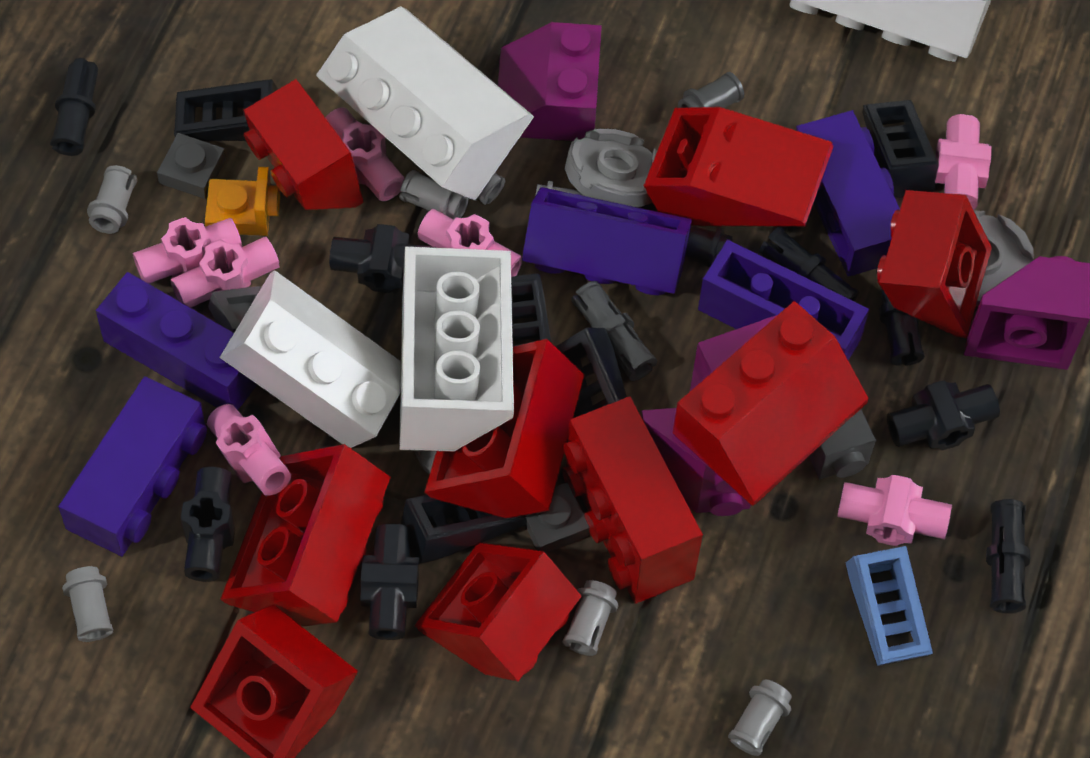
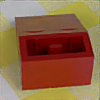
(735, 170)

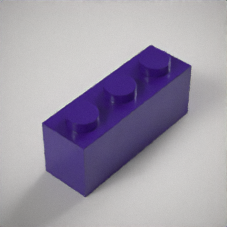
(854, 193)
(606, 241)
(750, 288)
(172, 341)
(134, 467)

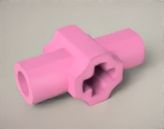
(368, 154)
(962, 159)
(462, 233)
(182, 248)
(225, 268)
(248, 449)
(894, 510)

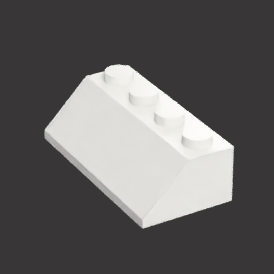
(942, 24)
(426, 100)
(455, 346)

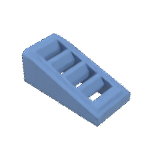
(903, 581)

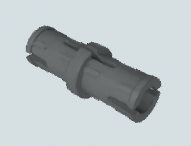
(627, 345)

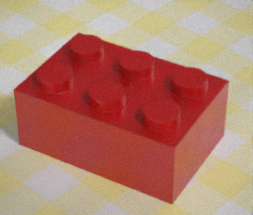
(631, 501)

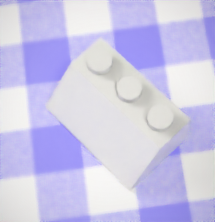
(315, 362)

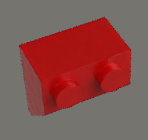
(303, 149)
(935, 260)
(500, 609)
(272, 685)

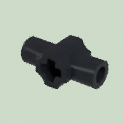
(375, 259)
(943, 415)
(208, 543)
(389, 582)

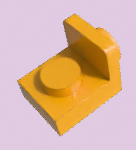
(245, 202)

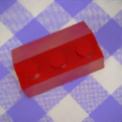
(770, 404)
(518, 462)
(309, 537)

